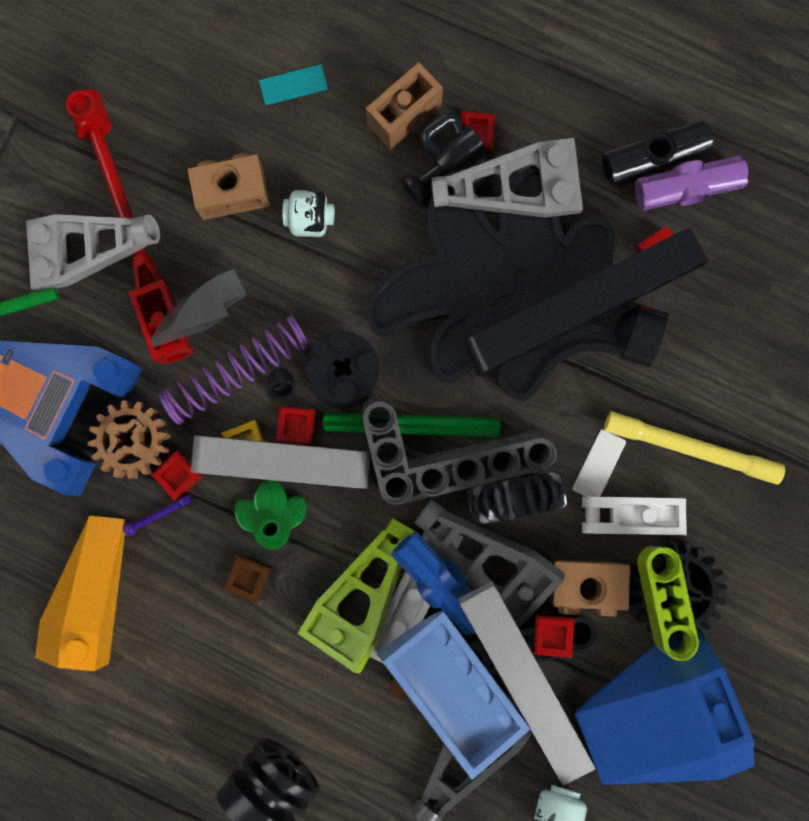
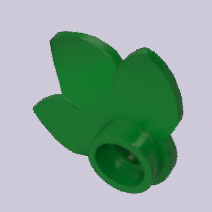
(267, 509)

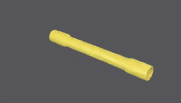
(748, 464)

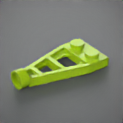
(336, 635)

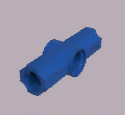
(436, 579)

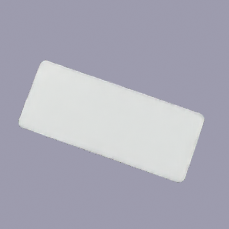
(599, 464)

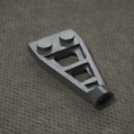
(526, 588)
(449, 796)

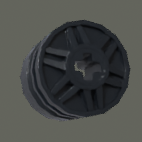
(269, 787)

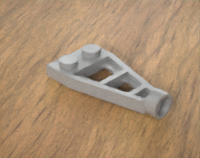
(557, 175)
(49, 251)

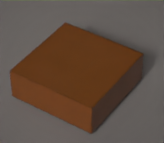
(247, 578)

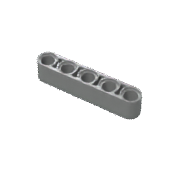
(280, 462)

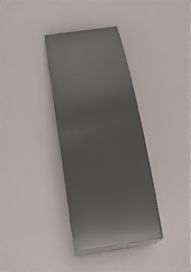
(200, 308)

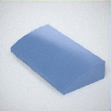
(454, 692)

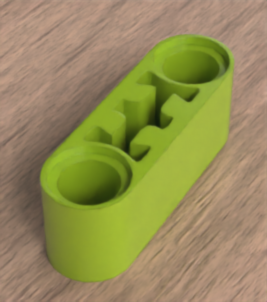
(679, 608)

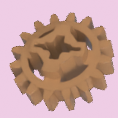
(118, 450)

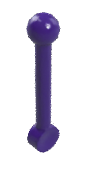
(131, 528)

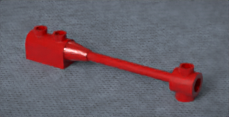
(152, 294)

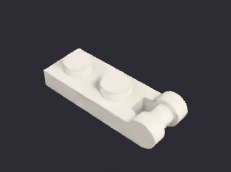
(635, 515)

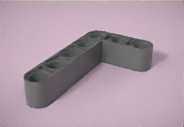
(448, 461)

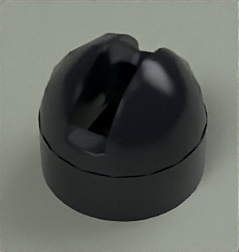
(280, 384)

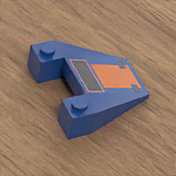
(40, 399)

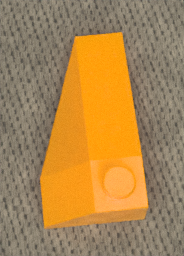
(82, 609)

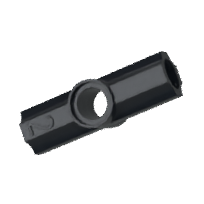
(675, 145)

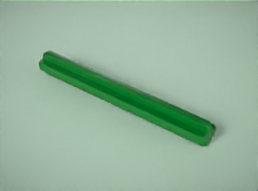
(417, 424)

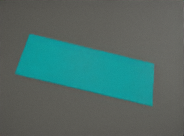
(293, 84)

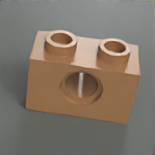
(404, 106)
(246, 195)
(610, 592)

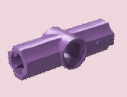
(691, 182)

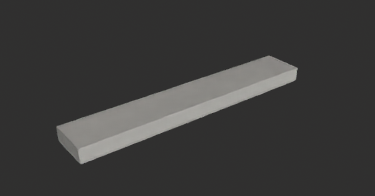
(526, 682)

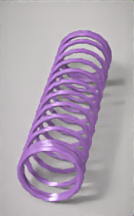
(174, 409)

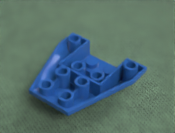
(667, 721)

